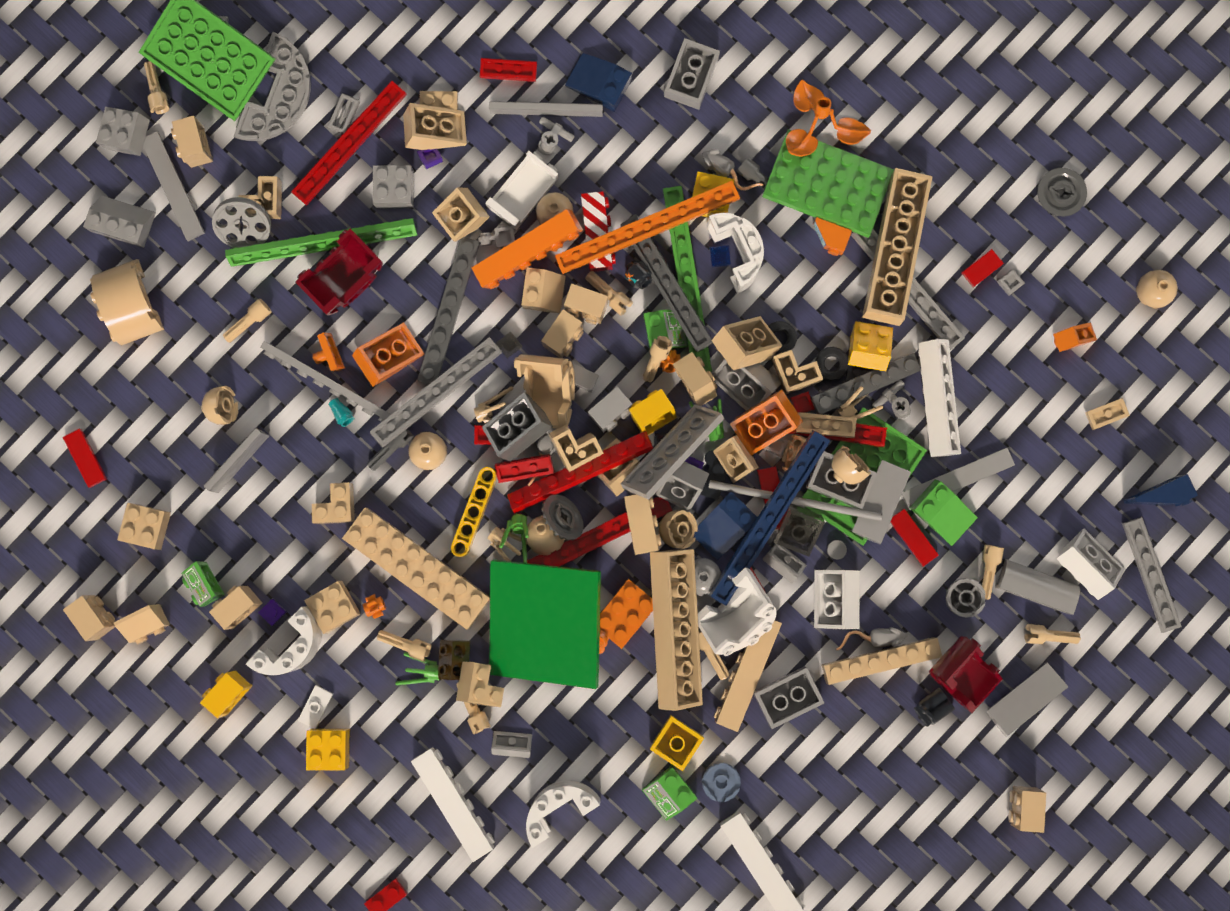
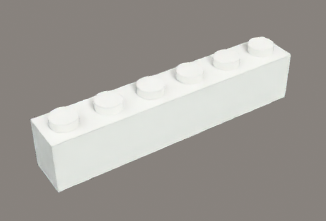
(939, 398)
(453, 804)
(759, 863)

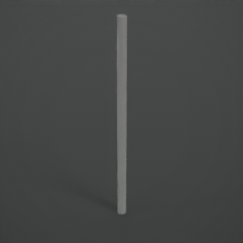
(798, 501)

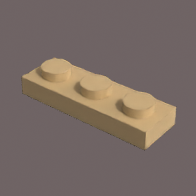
(827, 425)

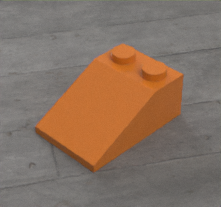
(387, 354)

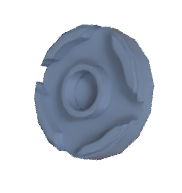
(721, 782)

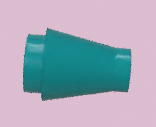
(341, 413)

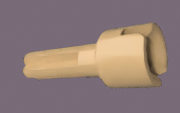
(157, 99)
(616, 299)
(256, 312)
(659, 351)
(992, 557)
(1041, 635)
(416, 649)
(715, 659)
(477, 719)

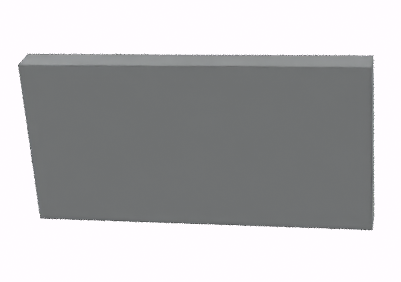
(236, 461)

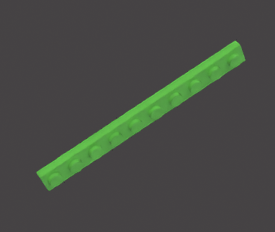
(318, 243)
(685, 266)

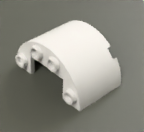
(747, 242)
(742, 620)
(298, 654)
(551, 799)

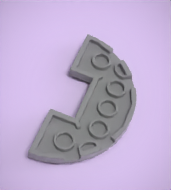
(286, 98)

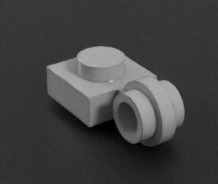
(503, 237)

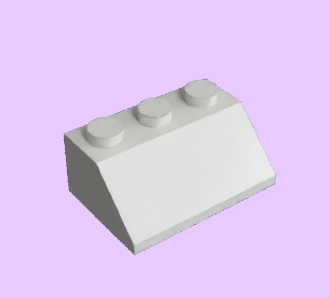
(1091, 564)
(836, 599)

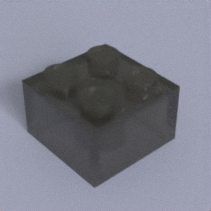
(798, 529)

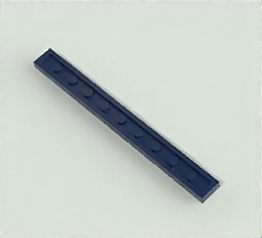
(770, 515)

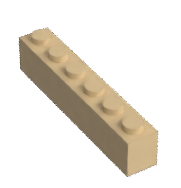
(881, 660)
(745, 680)

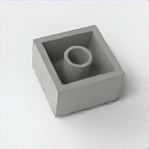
(122, 131)
(393, 186)
(610, 410)
(683, 486)

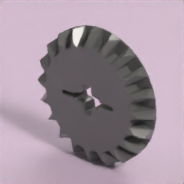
(1073, 186)
(572, 523)

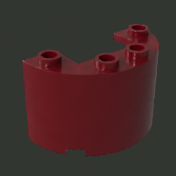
(341, 275)
(965, 673)

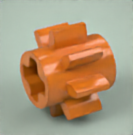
(667, 364)
(374, 606)

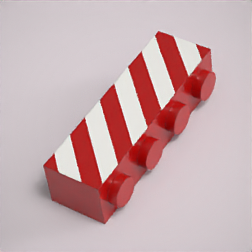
(596, 225)

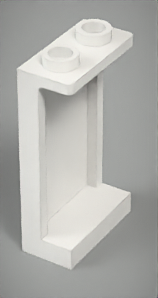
(523, 190)

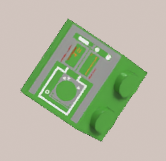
(664, 324)
(202, 583)
(669, 793)

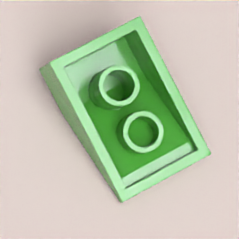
(943, 512)

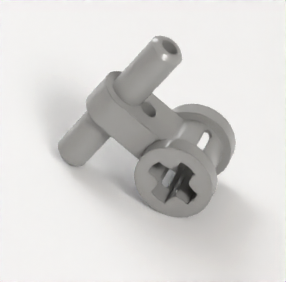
(552, 136)
(889, 395)

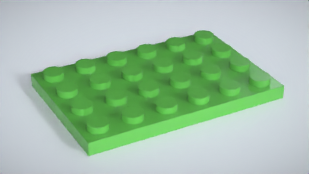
(207, 56)
(830, 186)
(897, 450)

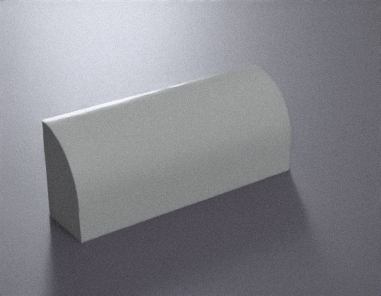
(882, 499)
(1038, 587)
(1027, 699)

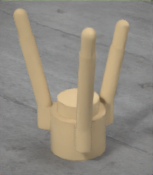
(848, 409)
(484, 412)
(496, 537)

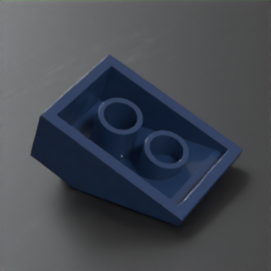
(599, 81)
(1174, 491)
(724, 526)

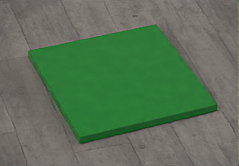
(545, 623)

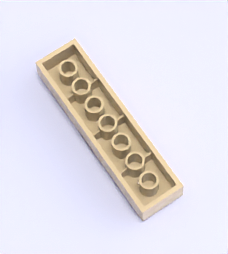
(897, 247)
(416, 568)
(676, 629)

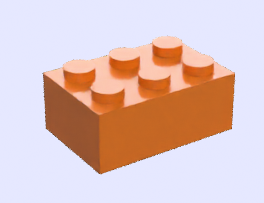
(766, 422)
(625, 613)

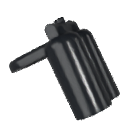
(933, 707)

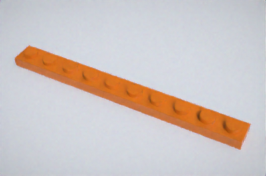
(647, 227)

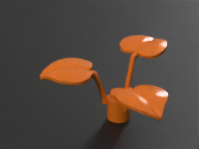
(809, 97)

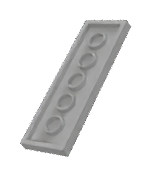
(672, 451)

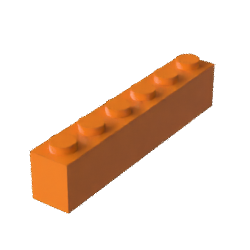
(527, 249)

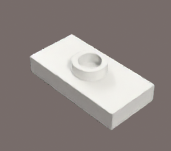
(315, 707)

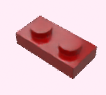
(386, 897)

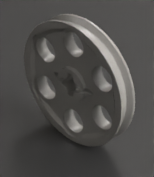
(249, 222)

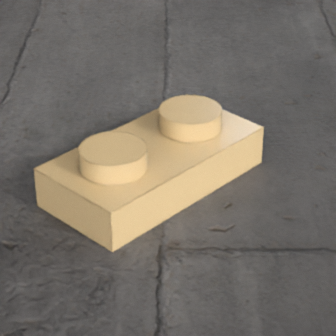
(441, 99)
(1107, 414)

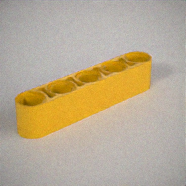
(474, 522)

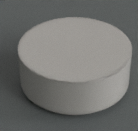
(836, 549)

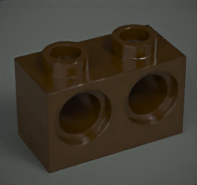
(451, 656)

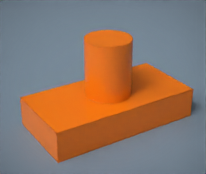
(329, 352)

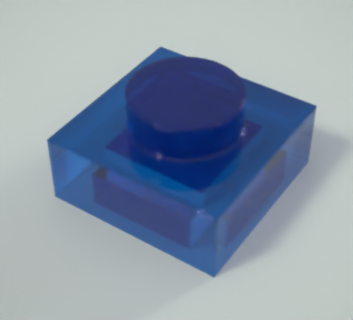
(720, 256)

